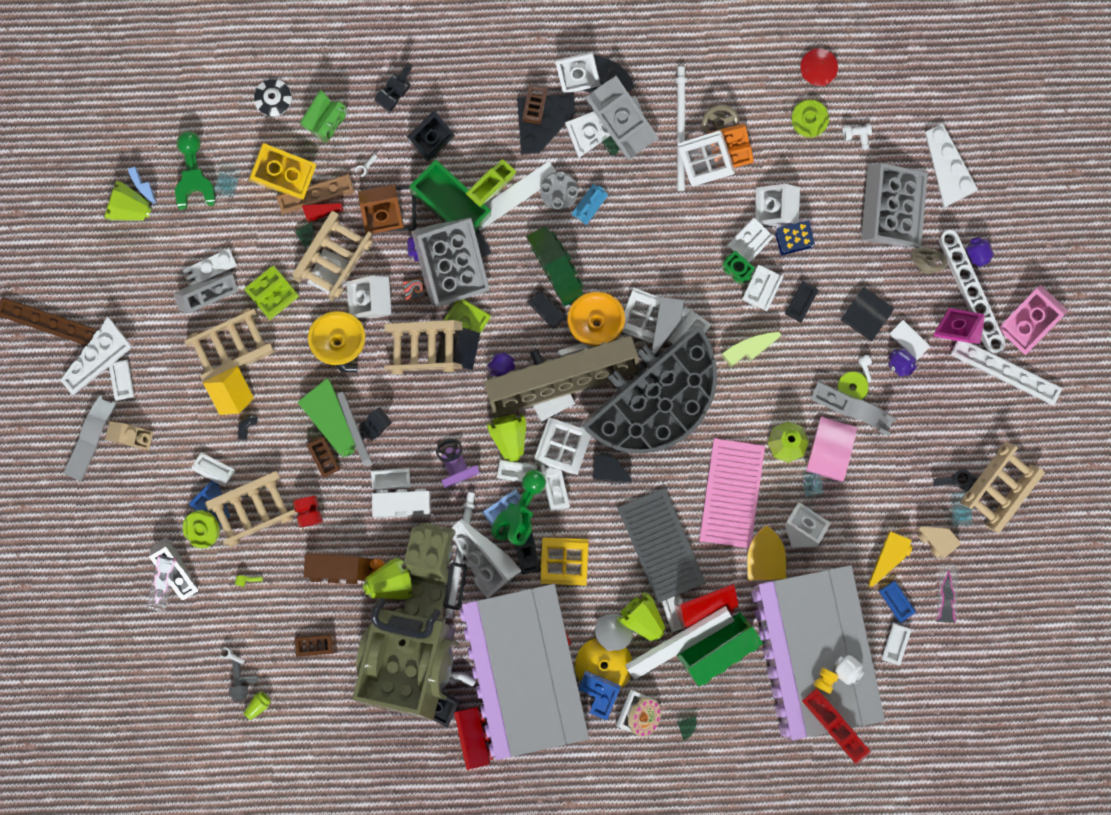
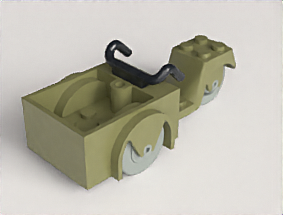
(408, 651)

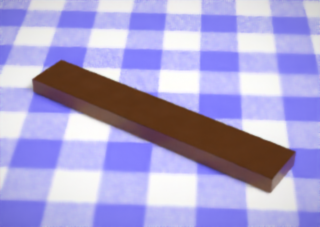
(46, 322)

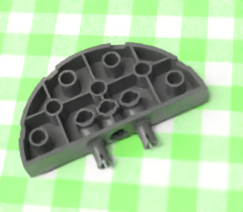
(661, 401)

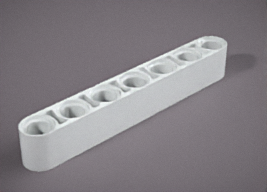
(972, 281)

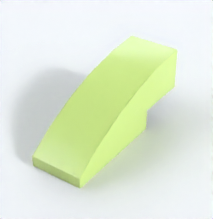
(750, 347)

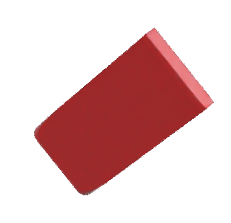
(319, 211)

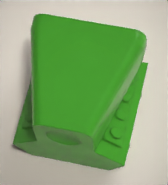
(323, 117)

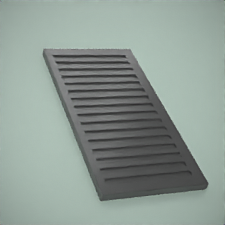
(661, 545)

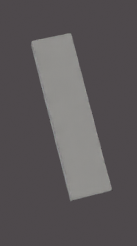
(354, 429)

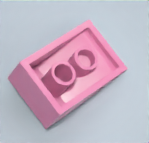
(1033, 319)

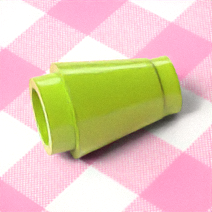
(257, 705)

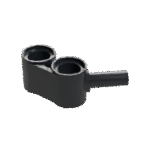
(396, 88)
(375, 424)
(970, 480)

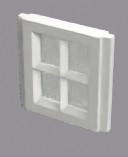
(706, 158)
(641, 315)
(562, 446)

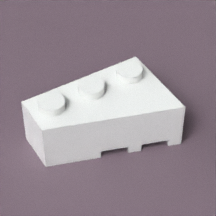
(401, 503)

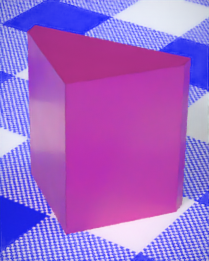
(961, 326)

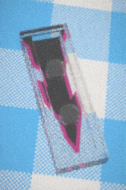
(161, 583)
(947, 593)

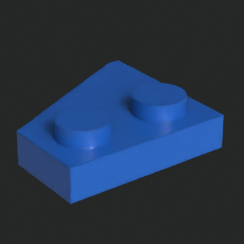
(211, 491)

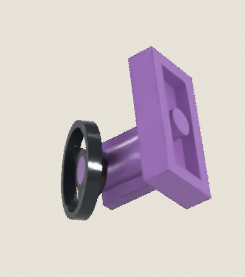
(455, 463)

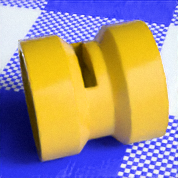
(826, 680)

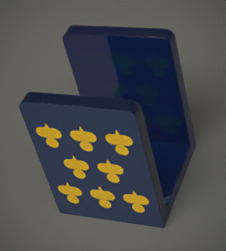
(794, 238)

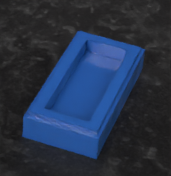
(897, 601)

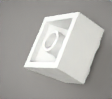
(777, 205)
(369, 297)

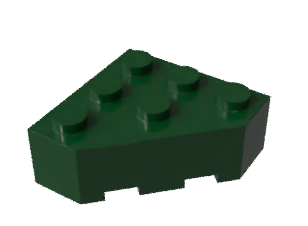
(556, 265)

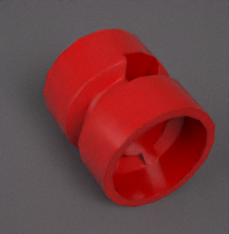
(307, 511)

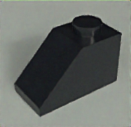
(609, 469)
(528, 555)

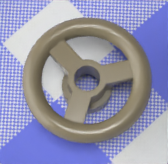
(719, 116)
(927, 262)

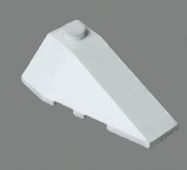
(488, 562)

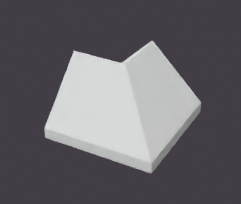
(805, 527)

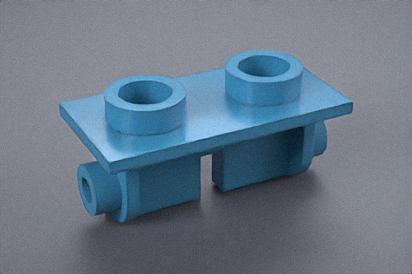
(590, 204)

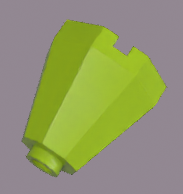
(126, 205)
(509, 435)
(782, 448)
(389, 581)
(643, 617)

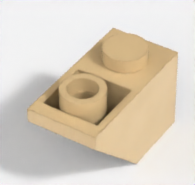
(129, 435)
(940, 540)

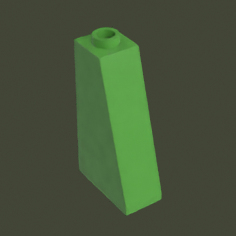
(327, 415)

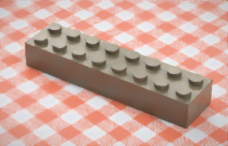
(561, 376)

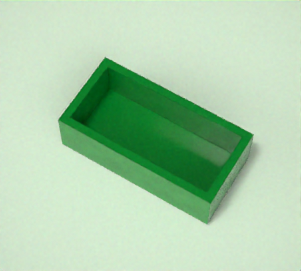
(447, 196)
(720, 650)

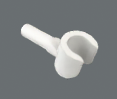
(366, 166)
(864, 362)
(231, 656)

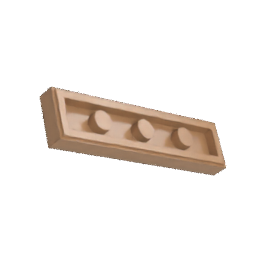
(317, 194)

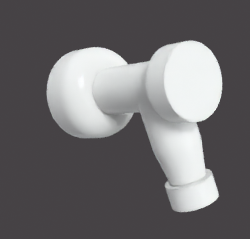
(863, 131)

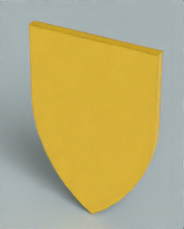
(766, 557)

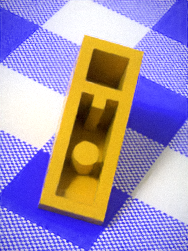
(892, 553)

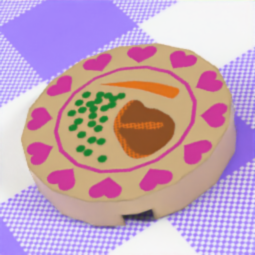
(644, 717)

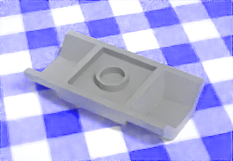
(621, 117)

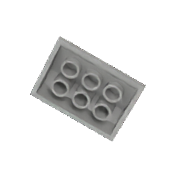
(894, 205)
(450, 261)

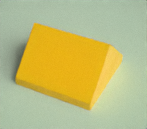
(229, 391)

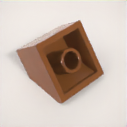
(380, 209)

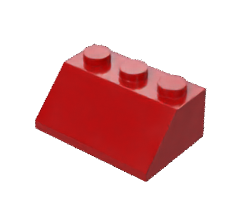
(703, 606)
(473, 738)

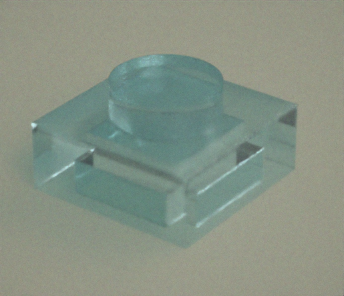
(226, 185)
(813, 485)
(961, 515)

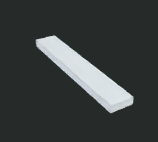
(1006, 371)
(679, 642)

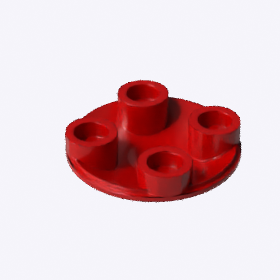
(819, 67)

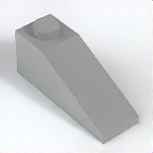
(205, 293)
(668, 320)
(182, 580)

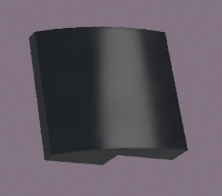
(867, 314)

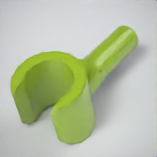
(241, 580)

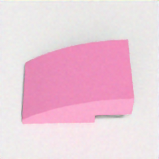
(831, 449)

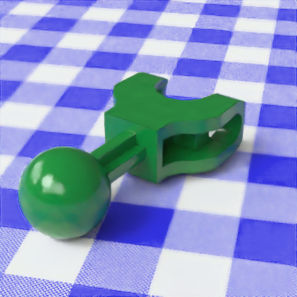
(193, 178)
(517, 517)

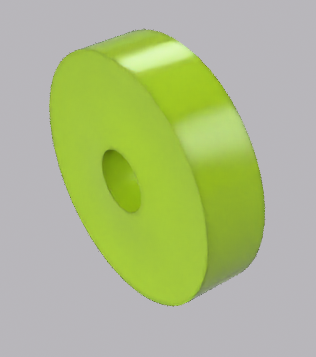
(856, 379)

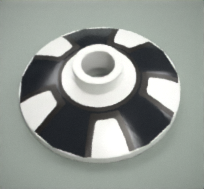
(274, 106)

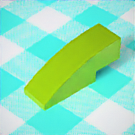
(491, 183)

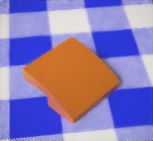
(738, 144)

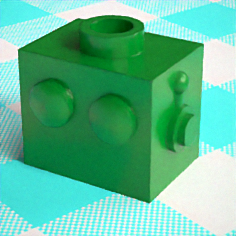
(737, 260)

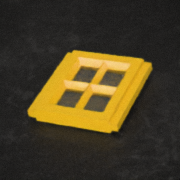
(564, 561)

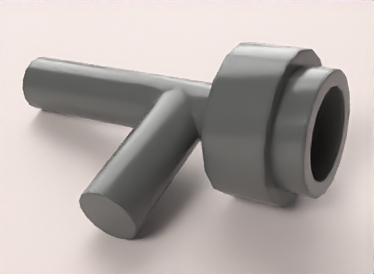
(240, 692)

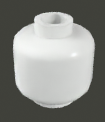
(848, 669)

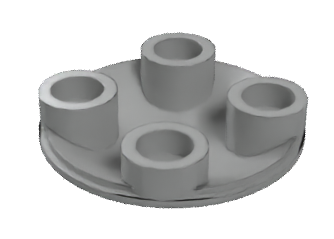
(558, 190)
(612, 633)

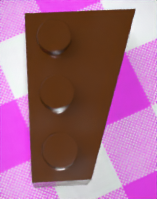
(336, 568)

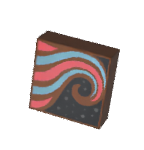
(413, 289)

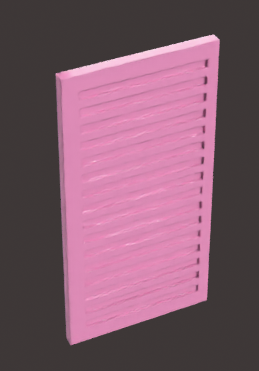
(732, 493)

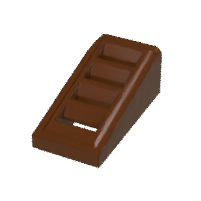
(532, 118)
(321, 438)
(332, 645)

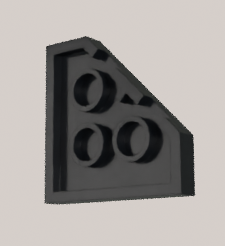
(556, 112)

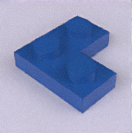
(603, 690)

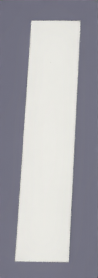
(517, 193)

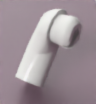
(462, 677)

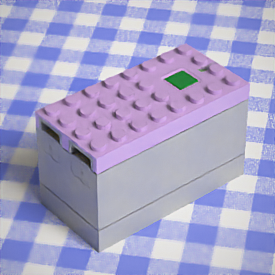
(808, 627)
(524, 672)

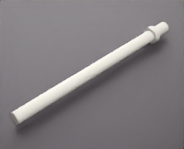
(680, 80)
(459, 556)

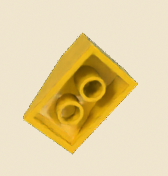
(282, 171)

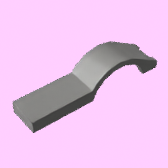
(853, 407)
(89, 438)

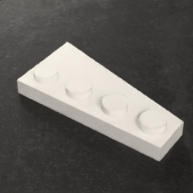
(588, 131)
(950, 171)
(101, 352)

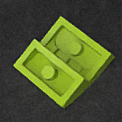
(271, 292)

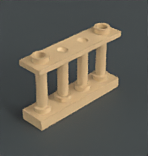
(322, 240)
(431, 329)
(245, 358)
(234, 497)
(1014, 498)

